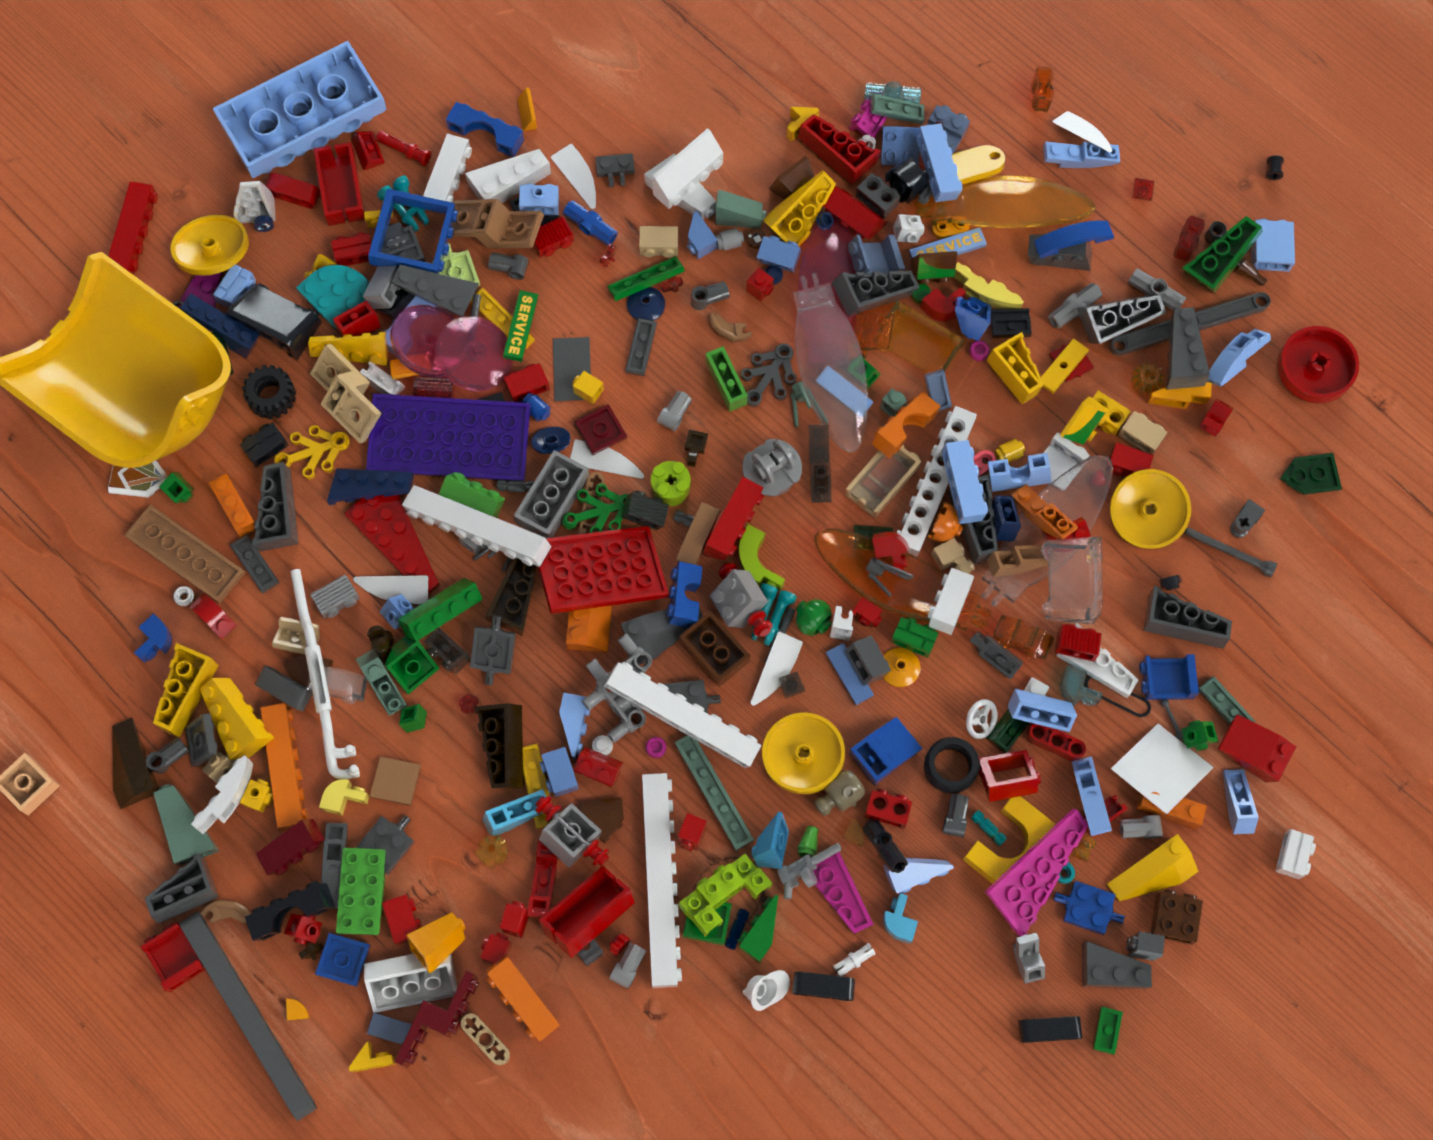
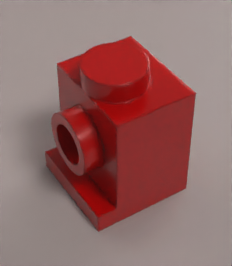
(867, 613)

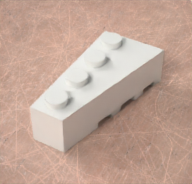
(504, 178)

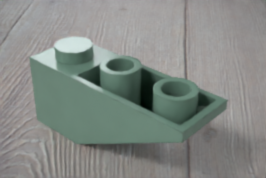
(381, 682)

